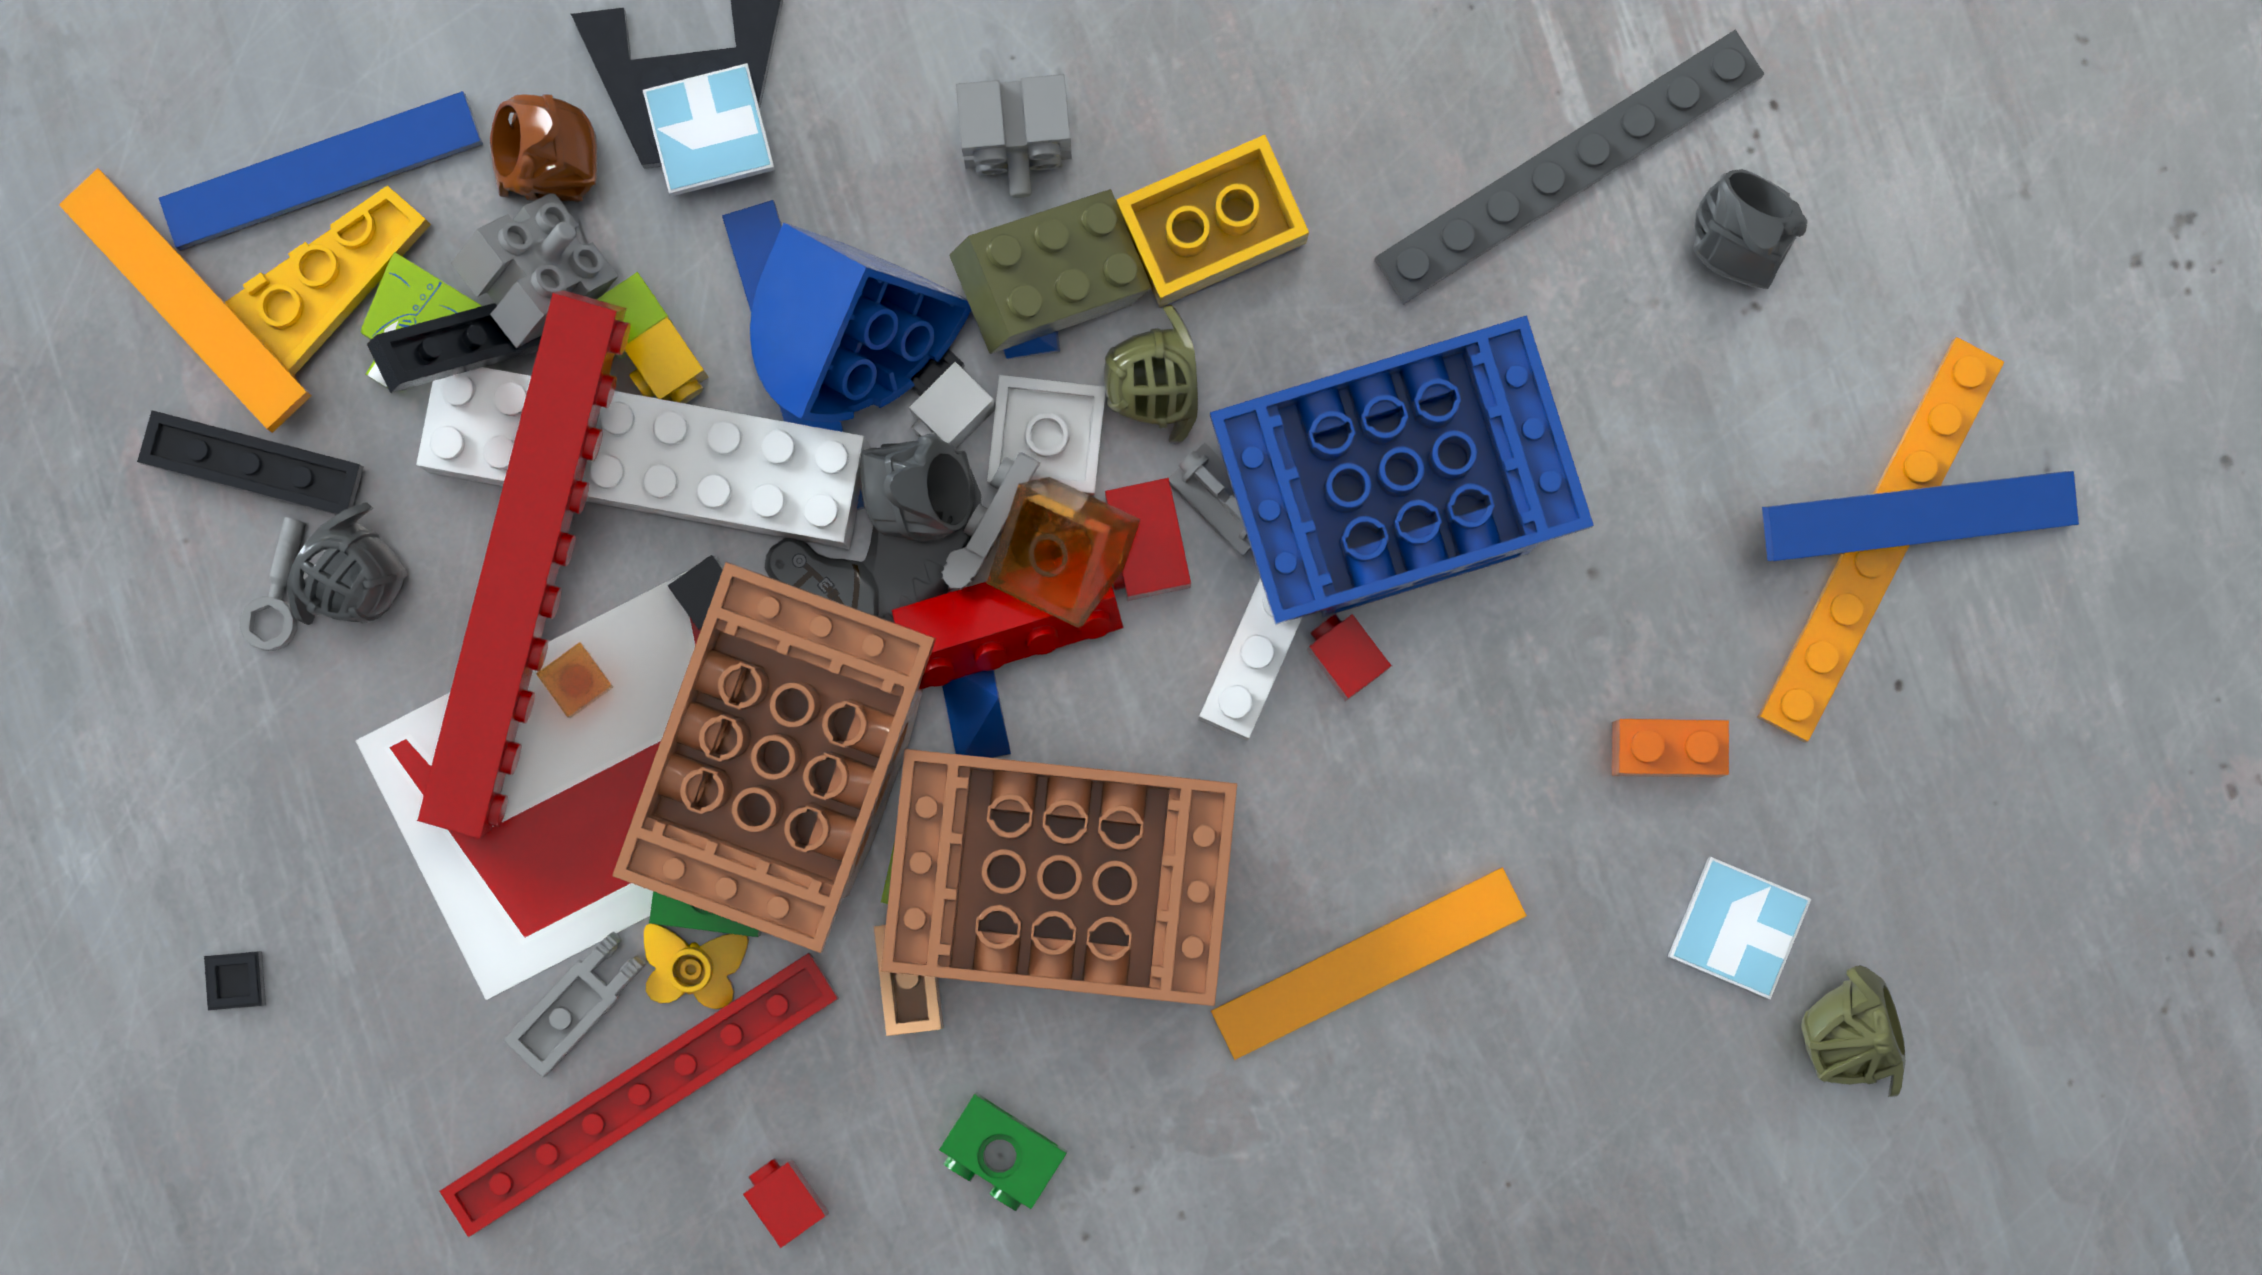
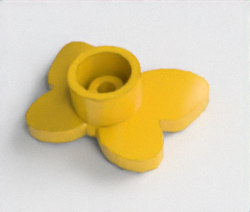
(692, 967)

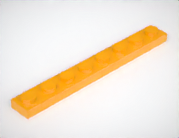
(1864, 576)

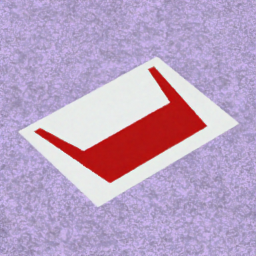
(545, 874)

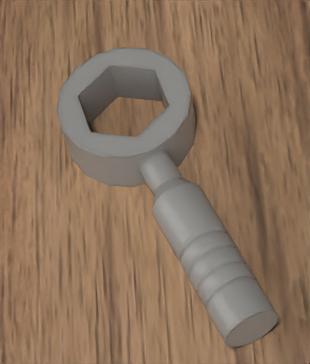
(285, 555)

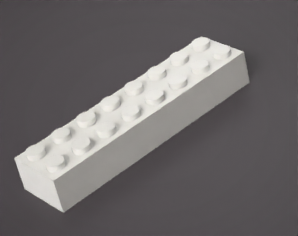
(664, 458)

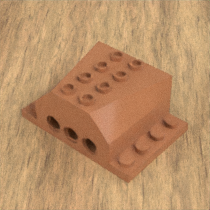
(776, 758)
(1059, 877)

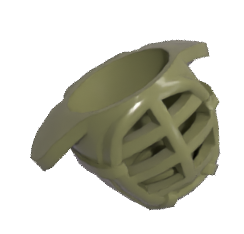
(1155, 377)
(1856, 1033)

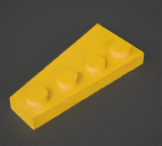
(324, 281)

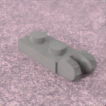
(988, 522)
(570, 1009)

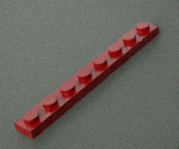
(639, 1094)

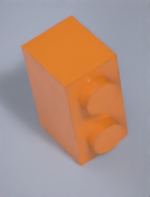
(1670, 748)

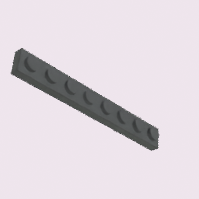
(1569, 167)

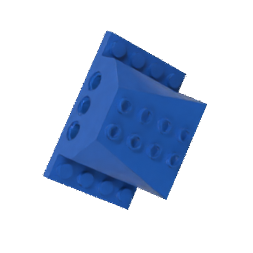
(1401, 472)

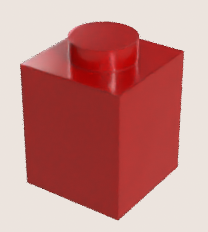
(1347, 655)
(784, 1201)

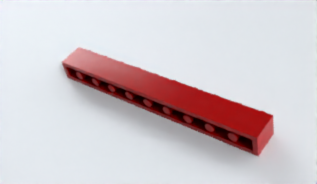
(522, 564)

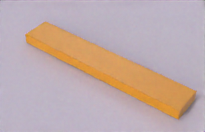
(185, 300)
(1368, 963)

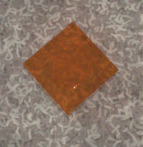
(574, 680)

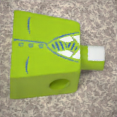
(408, 298)

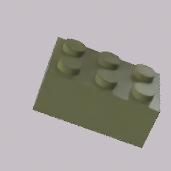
(1050, 271)

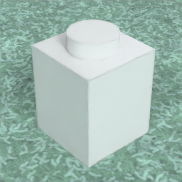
(951, 407)

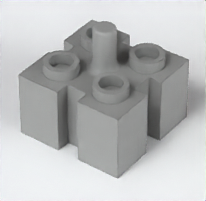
(1014, 127)
(528, 261)

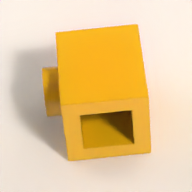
(665, 364)

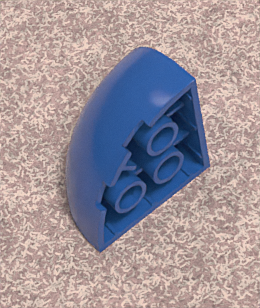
(844, 326)

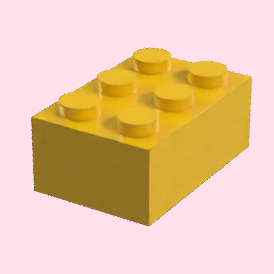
(1213, 220)

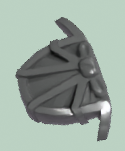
(1746, 228)
(917, 488)
(353, 576)

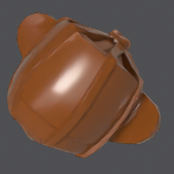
(544, 149)

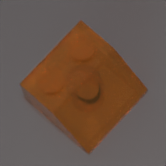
(1061, 549)

